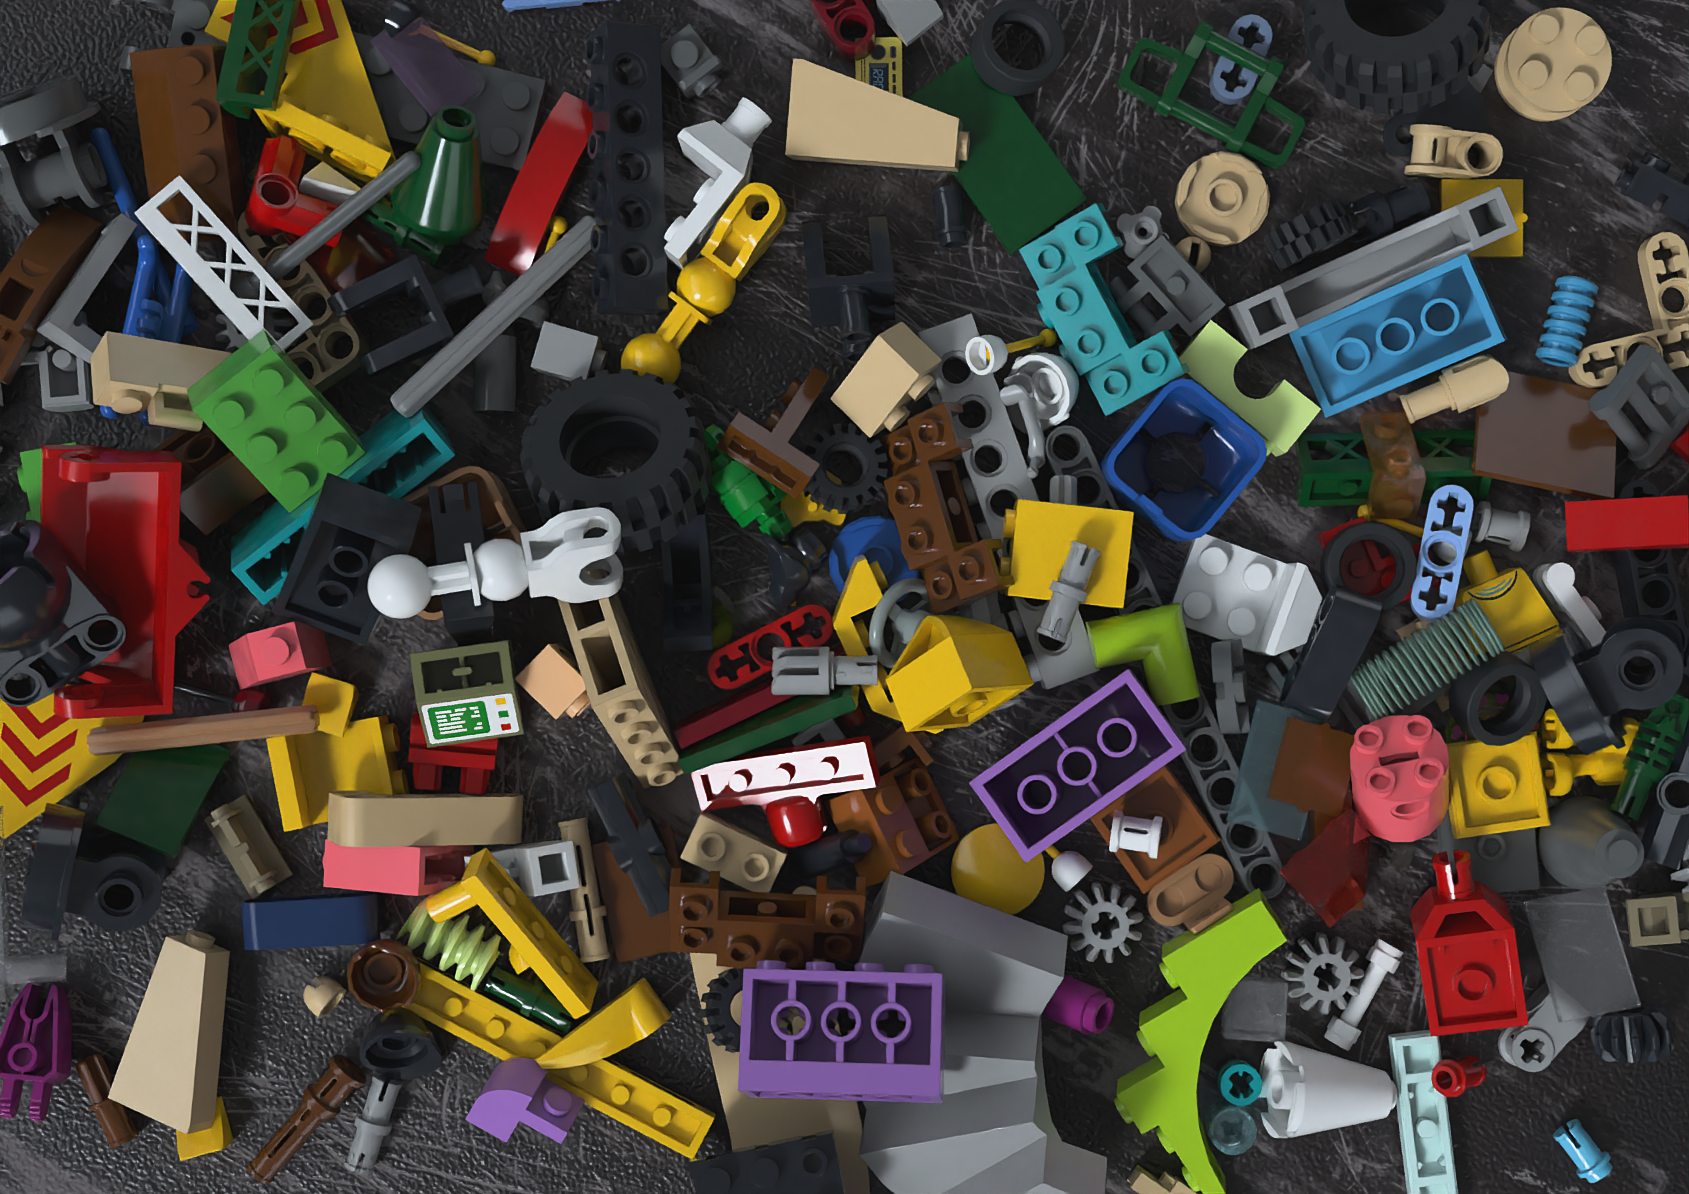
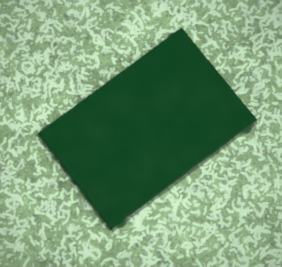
(162, 795)

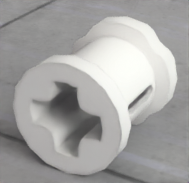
(1135, 834)

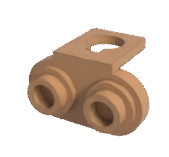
(1193, 894)

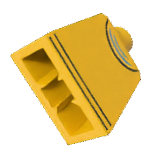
(1507, 601)

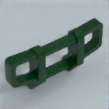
(1232, 135)

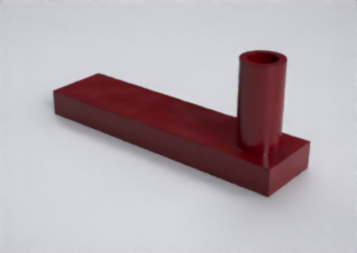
(743, 705)

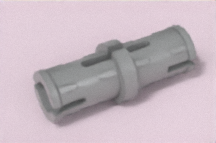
(1068, 591)
(373, 1124)

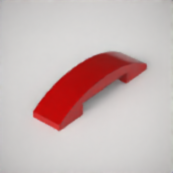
(540, 186)

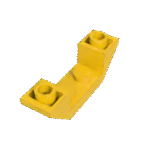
(859, 594)

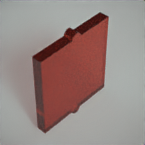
(354, 258)

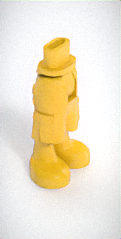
(1561, 769)

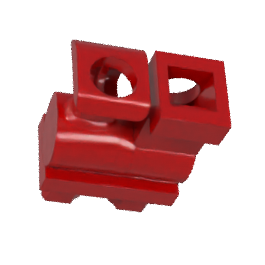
(474, 757)

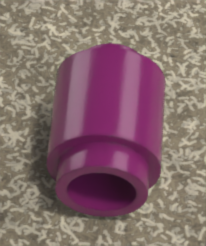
(1080, 1006)

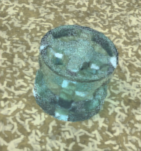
(1222, 1120)

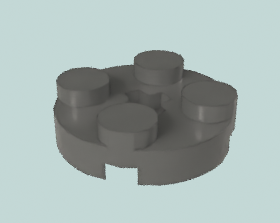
(1231, 686)

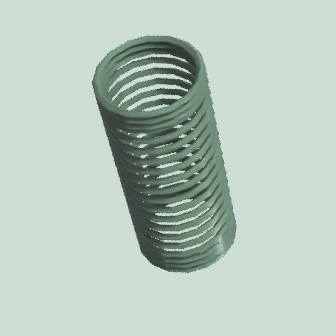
(1368, 684)

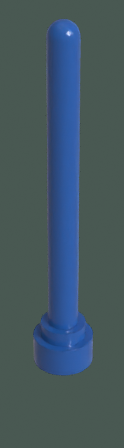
(128, 205)

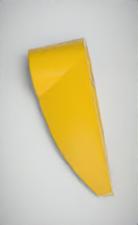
(610, 1029)

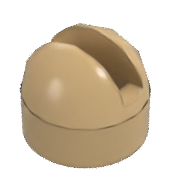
(1203, 255)
(324, 997)

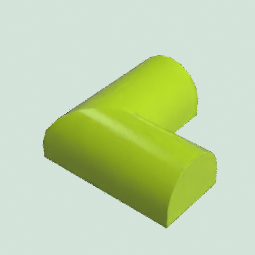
(1158, 640)

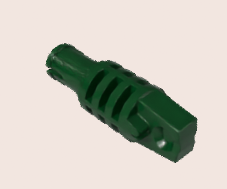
(1651, 755)

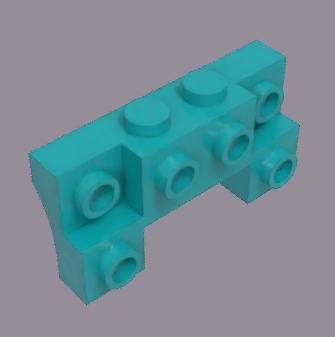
(1088, 318)

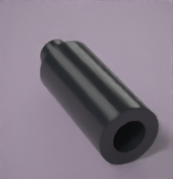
(830, 853)

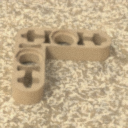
(1666, 325)

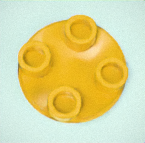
(993, 872)

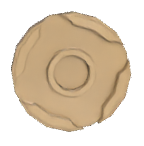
(1222, 199)

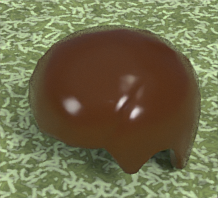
(384, 975)

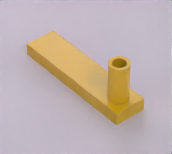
(523, 925)

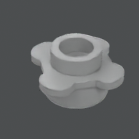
(1129, 227)

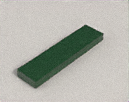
(768, 726)

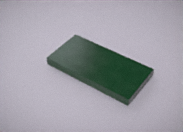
(1009, 166)

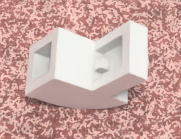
(539, 866)

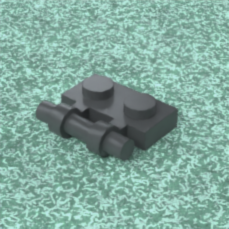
(1173, 284)

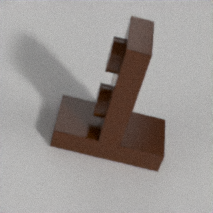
(767, 447)

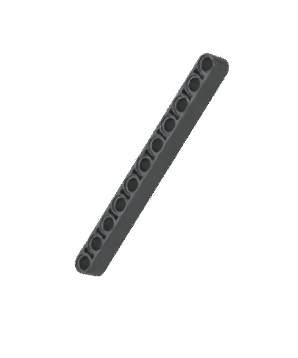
(1200, 720)

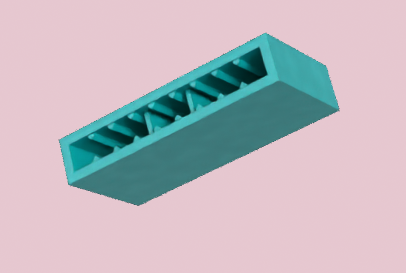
(396, 460)

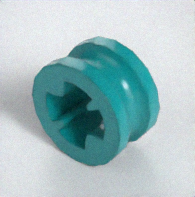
(1253, 1080)

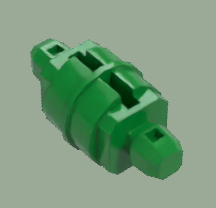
(745, 492)

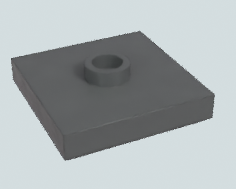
(1499, 859)

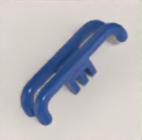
(147, 317)

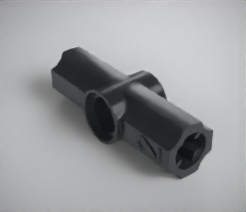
(1668, 826)
(635, 841)

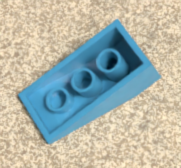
(1398, 335)

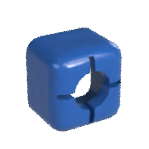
(1230, 452)

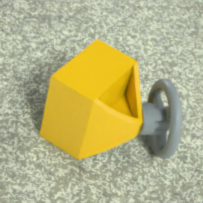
(944, 665)

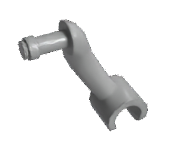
(1020, 390)

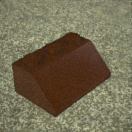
(212, 478)

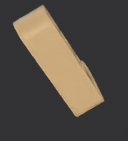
(326, 330)
(423, 819)

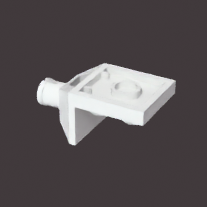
(725, 156)
(1246, 596)

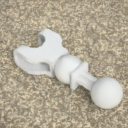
(548, 562)

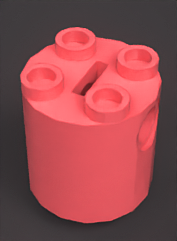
(1400, 777)

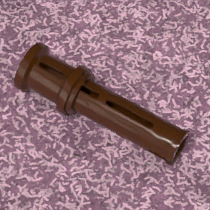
(319, 1103)

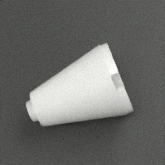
(1320, 1091)

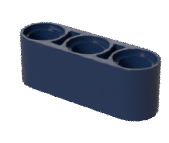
(311, 920)

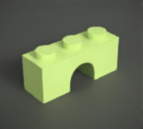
(1276, 417)

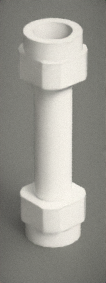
(1343, 1030)

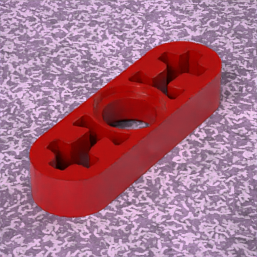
(734, 652)

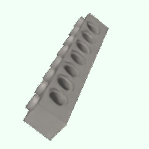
(949, 343)

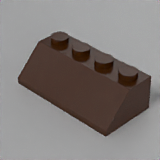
(188, 133)

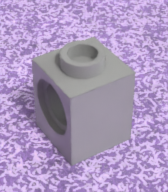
(568, 353)

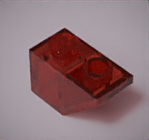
(1332, 868)

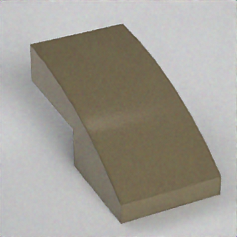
(1658, 918)

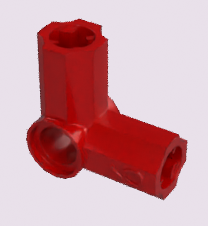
(274, 199)

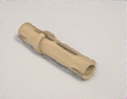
(594, 945)

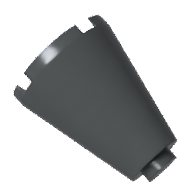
(1588, 844)

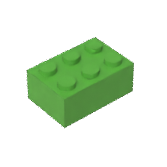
(275, 421)

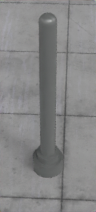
(247, 284)

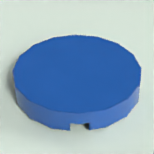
(878, 541)

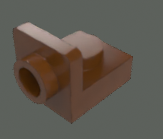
(889, 748)

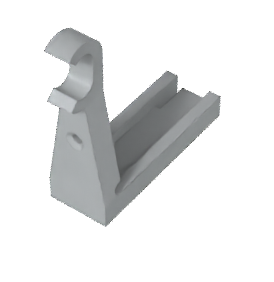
(58, 322)

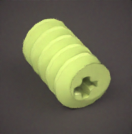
(453, 942)

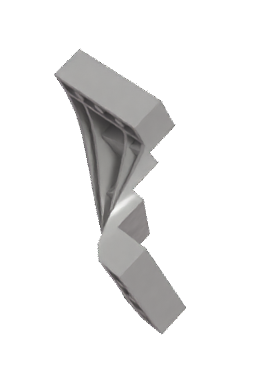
(995, 1112)

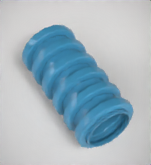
(1567, 321)

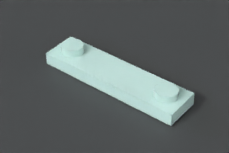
(1422, 1114)

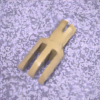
(1459, 387)

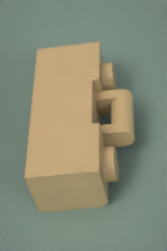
(150, 376)

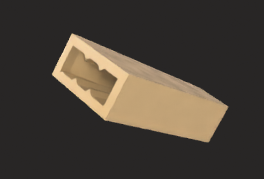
(861, 124)
(177, 1036)

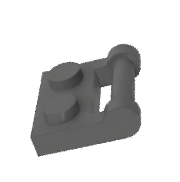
(1655, 397)

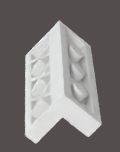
(202, 271)

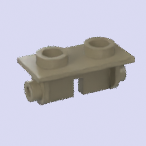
(248, 846)

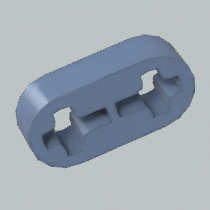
(1224, 66)

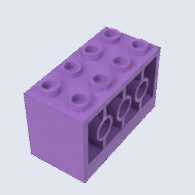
(849, 1067)

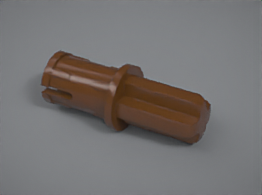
(111, 1114)

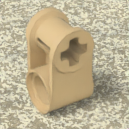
(1443, 153)

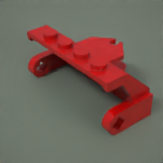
(122, 527)

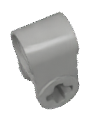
(1544, 1034)

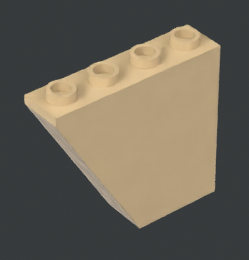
(621, 686)

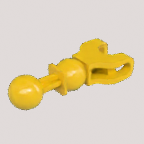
(709, 282)

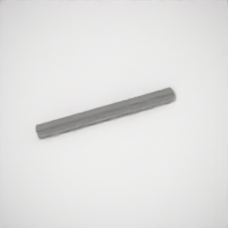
(494, 319)

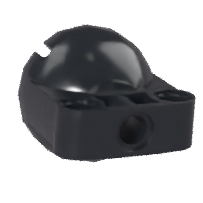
(48, 615)

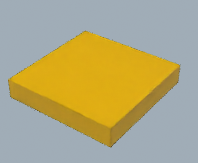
(1496, 787)

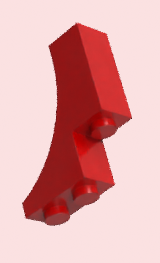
(1628, 524)

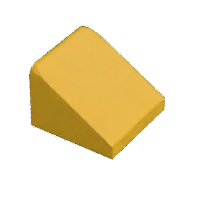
(334, 702)
(207, 1140)

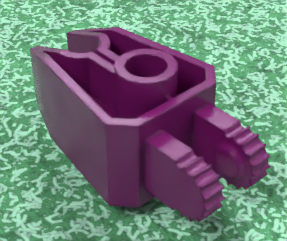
(35, 1050)

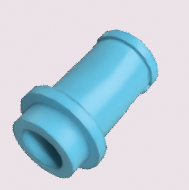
(1584, 1152)

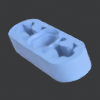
(1435, 518)

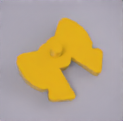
(804, 510)

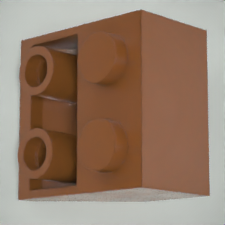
(899, 816)

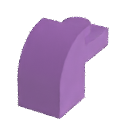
(521, 1093)

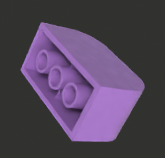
(1078, 765)

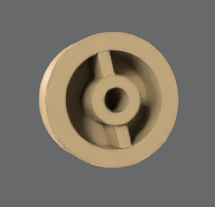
(1553, 64)

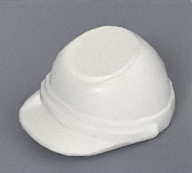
(1054, 389)

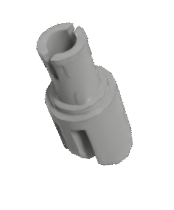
(818, 670)

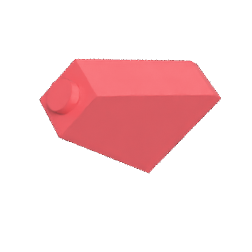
(278, 654)
(394, 869)

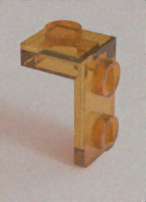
(1395, 464)

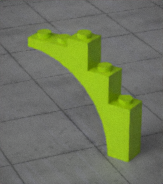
(1177, 1028)

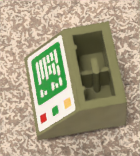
(467, 693)

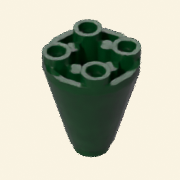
(448, 188)

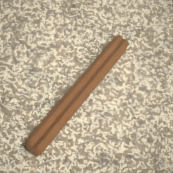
(203, 730)

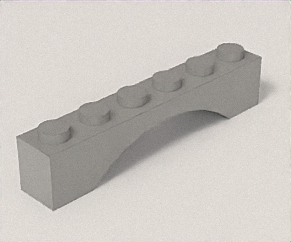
(1372, 268)

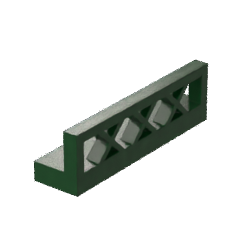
(247, 54)
(1349, 475)

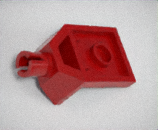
(1467, 953)

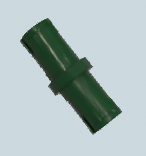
(529, 997)

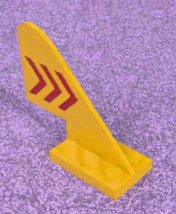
(326, 92)
(45, 758)

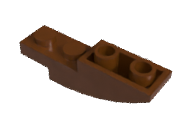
(37, 278)

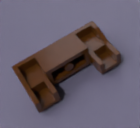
(934, 513)
(765, 925)

